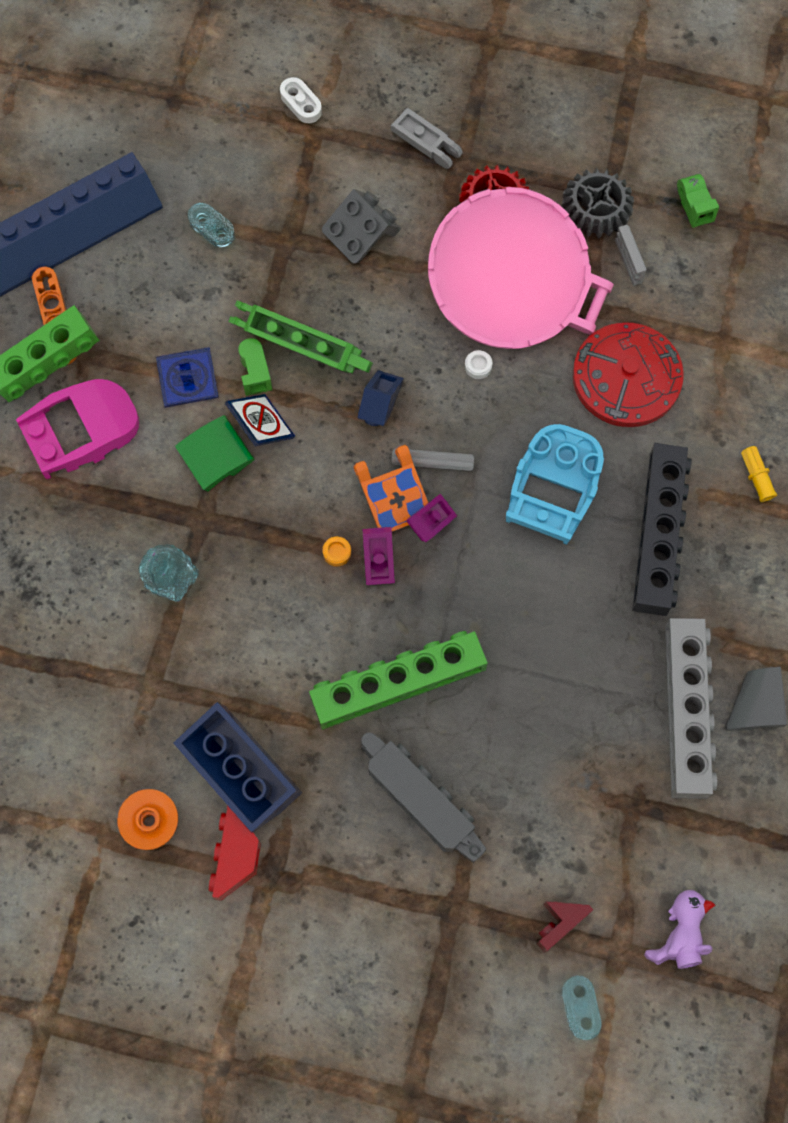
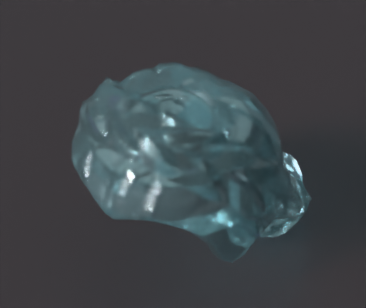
(167, 571)

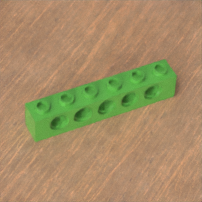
(388, 693)

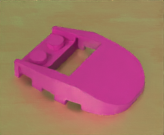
(104, 412)

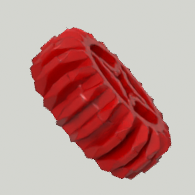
(491, 180)

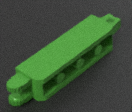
(301, 339)

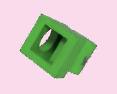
(697, 200)
(254, 360)

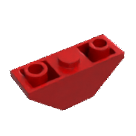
(235, 855)

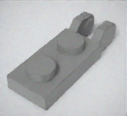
(425, 137)

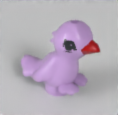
(685, 941)

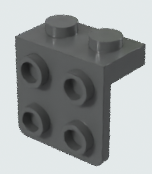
(359, 225)

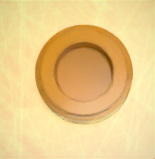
(336, 551)

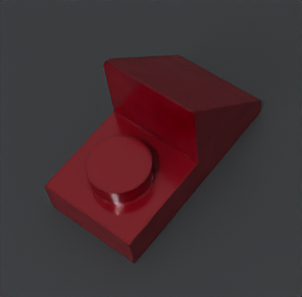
(568, 917)

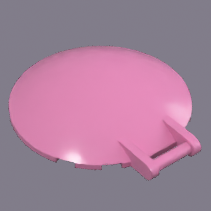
(513, 269)

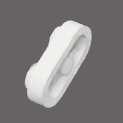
(302, 102)

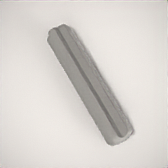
(440, 460)

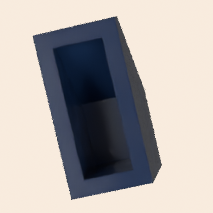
(379, 398)

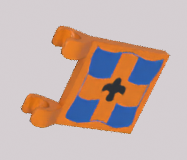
(394, 494)

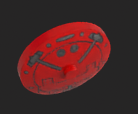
(627, 374)

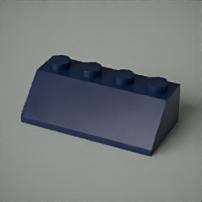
(237, 767)

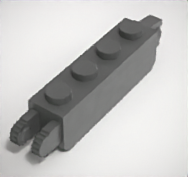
(421, 799)

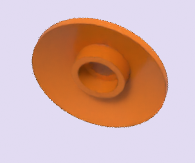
(137, 809)

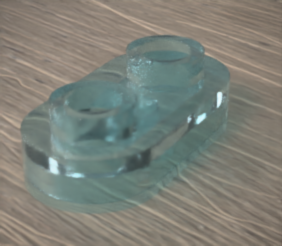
(212, 226)
(578, 1008)

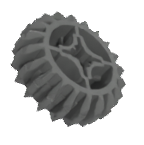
(593, 193)

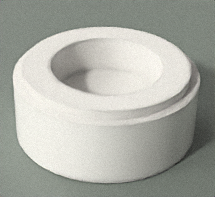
(478, 364)

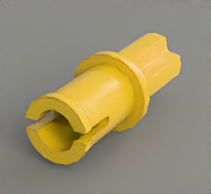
(758, 474)

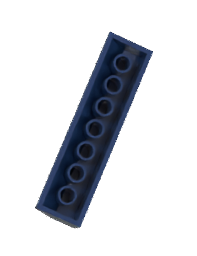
(74, 220)

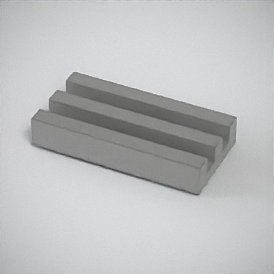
(630, 255)

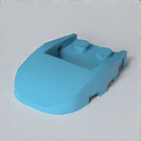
(563, 458)

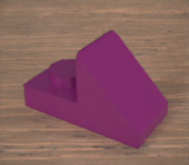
(431, 518)
(378, 555)

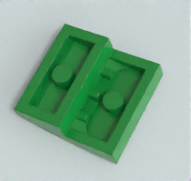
(214, 452)

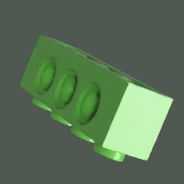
(47, 341)

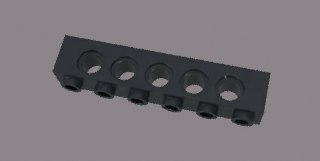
(647, 597)

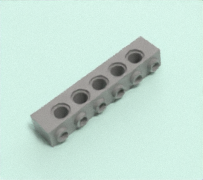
(683, 781)

